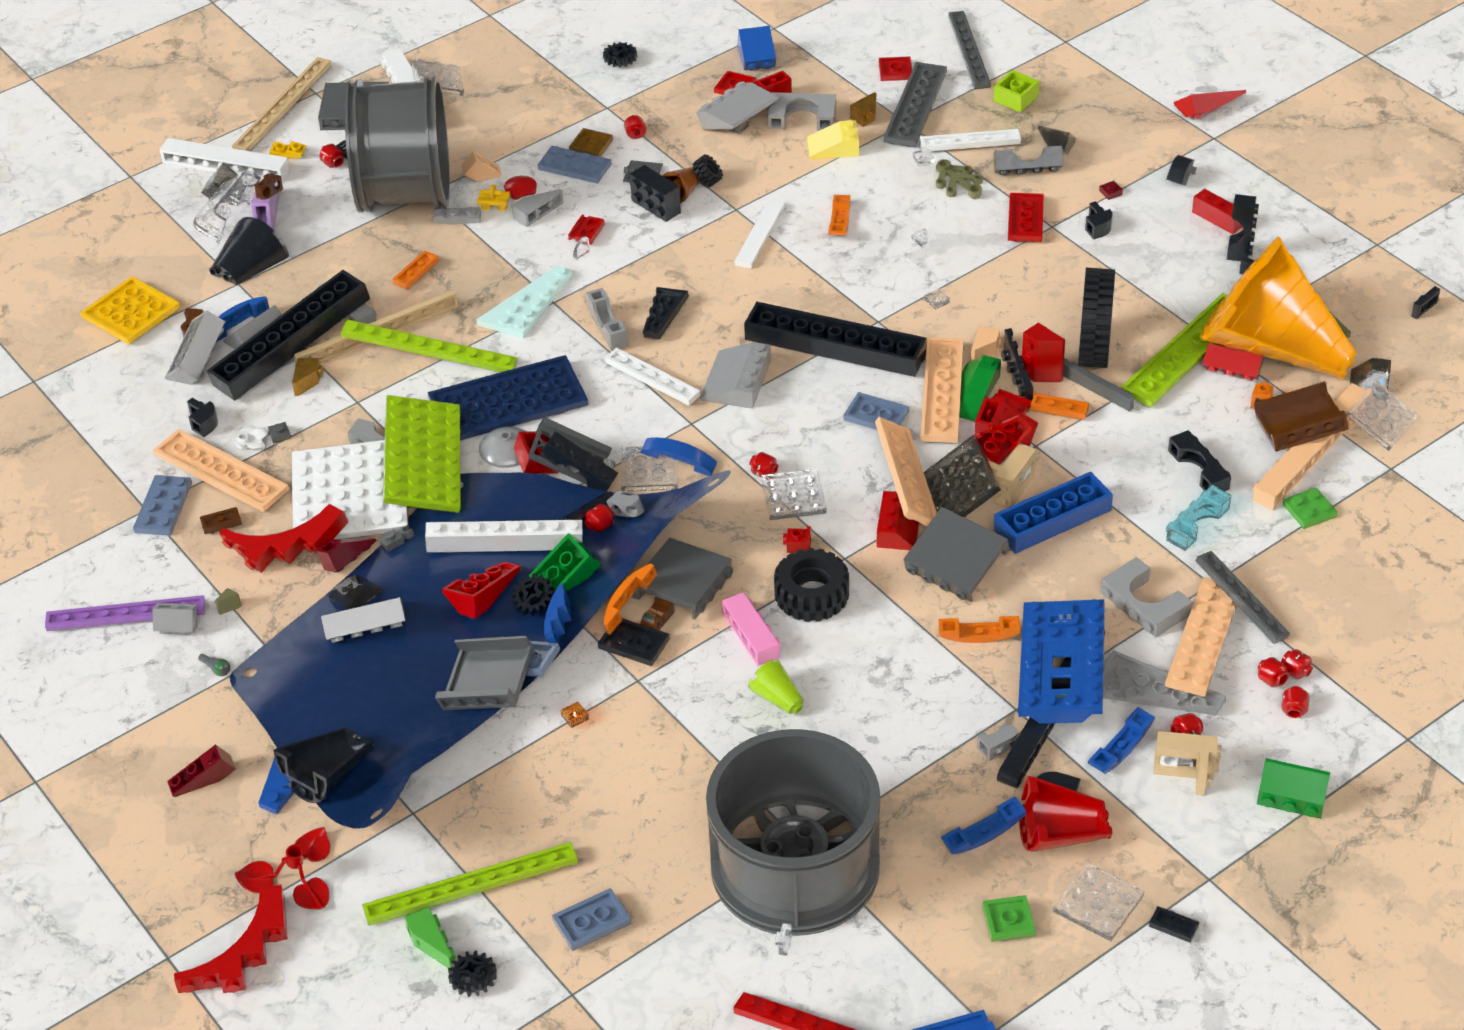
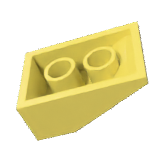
(835, 141)

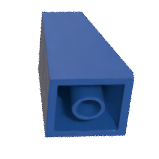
(756, 48)

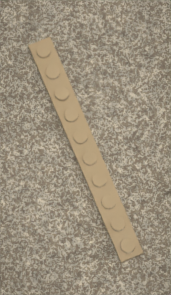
(282, 104)
(396, 321)

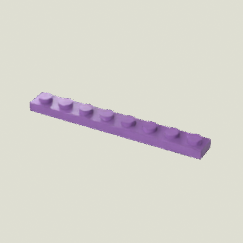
(113, 613)

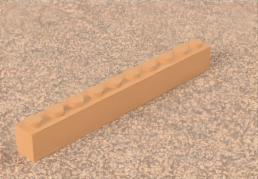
(1300, 458)

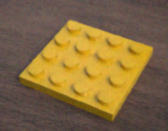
(130, 310)

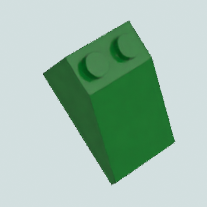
(567, 564)

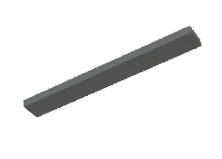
(969, 50)

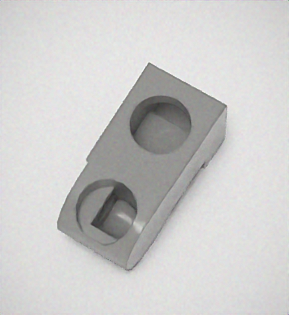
(627, 505)
(997, 742)

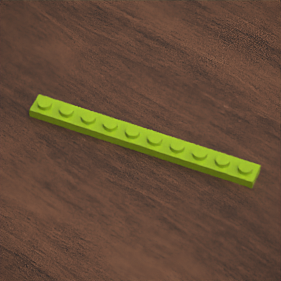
(428, 346)
(469, 883)

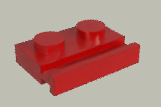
(587, 227)
(1017, 402)

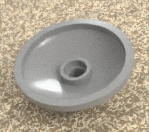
(498, 447)

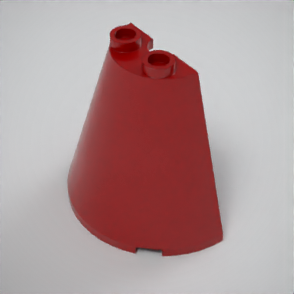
(1060, 817)

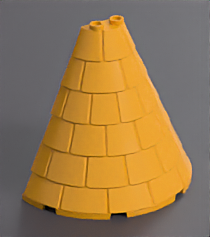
(1280, 317)

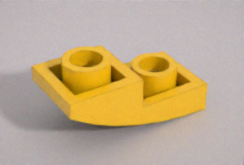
(292, 151)

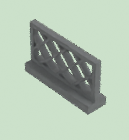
(593, 447)

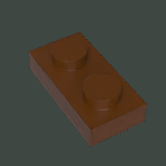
(219, 520)

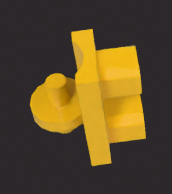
(493, 197)

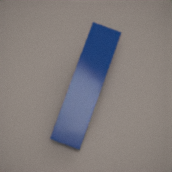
(557, 614)

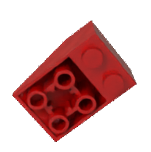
(996, 411)

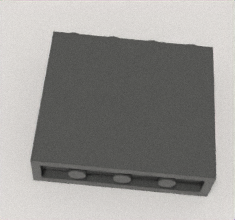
(331, 110)
(955, 553)
(687, 575)
(487, 673)

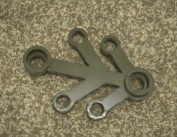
(945, 167)

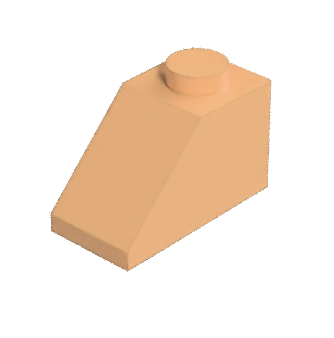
(480, 168)
(986, 342)

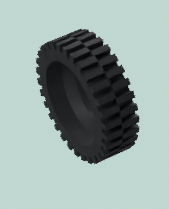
(1096, 317)

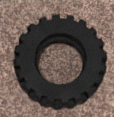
(811, 602)

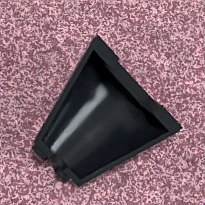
(248, 251)
(321, 762)

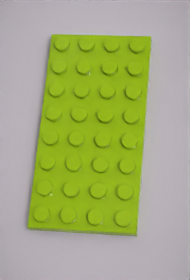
(422, 454)

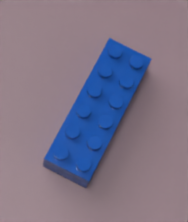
(1053, 512)

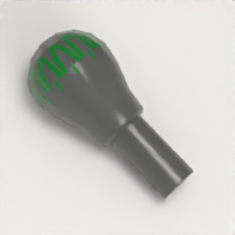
(218, 665)

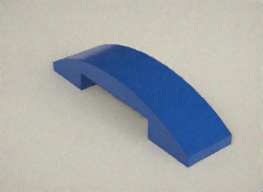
(241, 312)
(680, 451)
(1124, 742)
(986, 829)

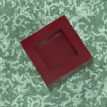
(1111, 190)

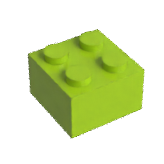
(1016, 91)

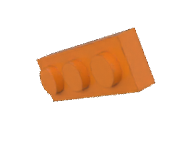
(415, 270)
(1059, 406)

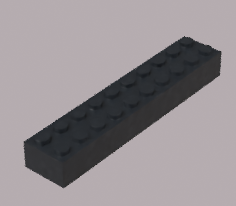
(288, 334)
(835, 338)

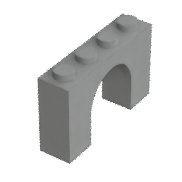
(820, 104)
(1153, 617)

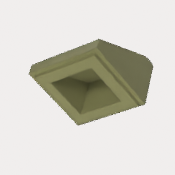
(228, 601)

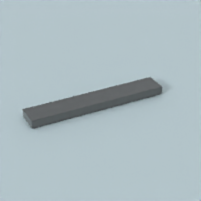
(1098, 385)
(1242, 597)

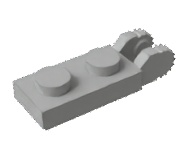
(457, 215)

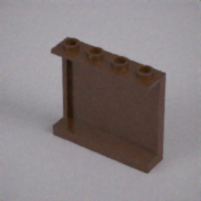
(1300, 416)

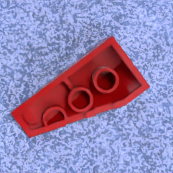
(1200, 104)
(1003, 438)
(479, 592)

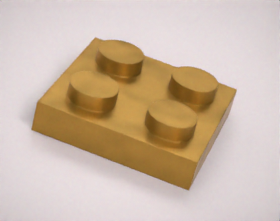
(591, 142)

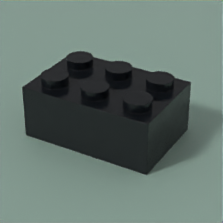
(655, 193)

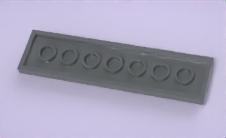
(915, 104)

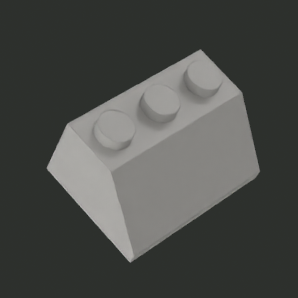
(253, 327)

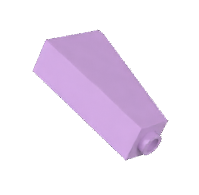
(266, 209)

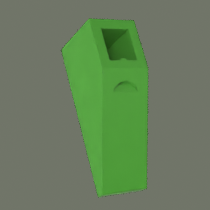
(427, 937)

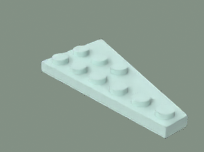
(525, 307)

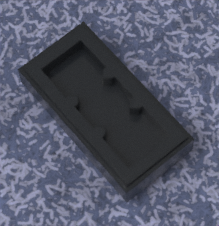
(1425, 302)
(1174, 924)

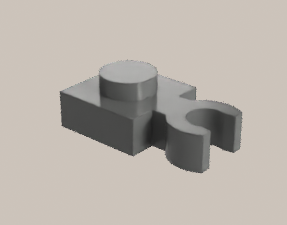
(394, 538)

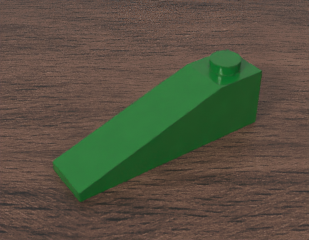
(976, 384)

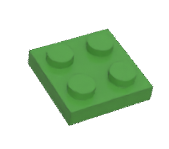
(1309, 508)
(1008, 918)

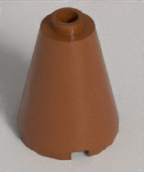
(685, 180)

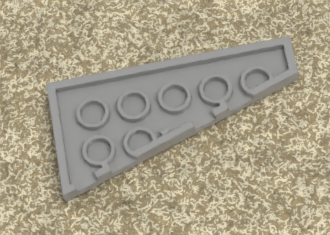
(1144, 684)

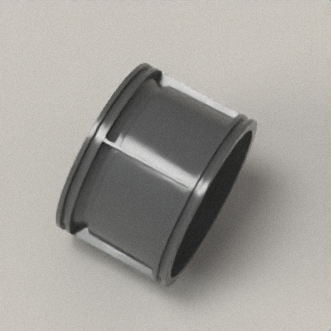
(397, 143)
(794, 868)

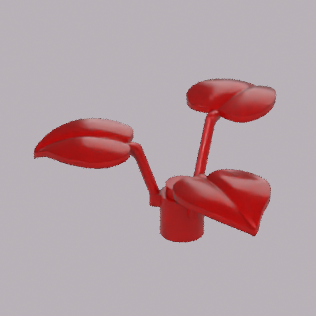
(310, 894)

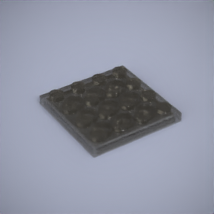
(962, 479)

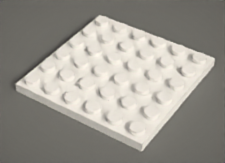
(350, 480)

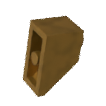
(864, 110)
(306, 374)

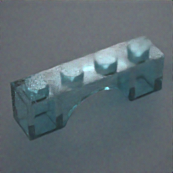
(1210, 504)

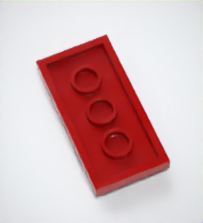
(1025, 217)

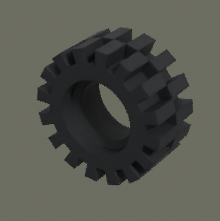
(707, 170)

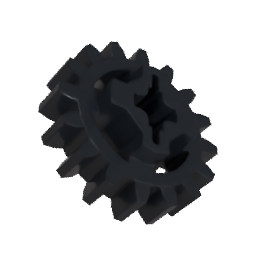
(620, 54)
(533, 594)
(472, 973)

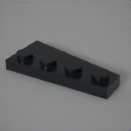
(663, 311)
(1016, 366)

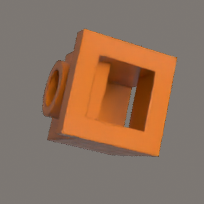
(1261, 391)

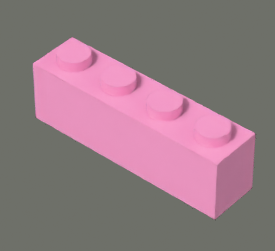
(751, 629)

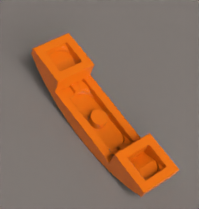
(840, 215)
(641, 578)
(979, 632)

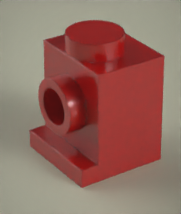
(797, 539)

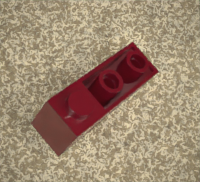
(339, 552)
(203, 771)

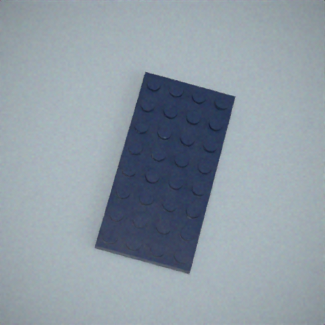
(514, 396)

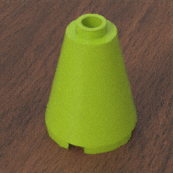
(777, 687)

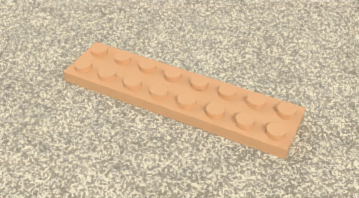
(942, 390)
(221, 470)
(906, 471)
(1201, 640)

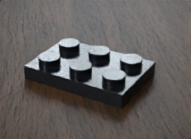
(635, 642)

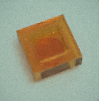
(574, 714)

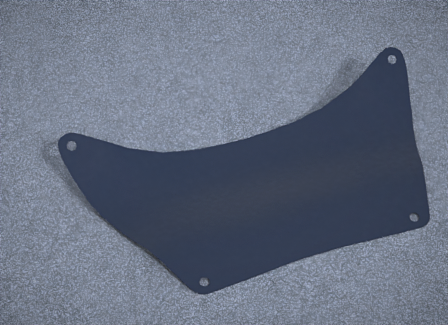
(390, 678)

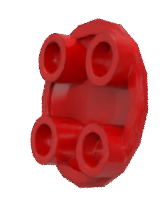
(520, 186)

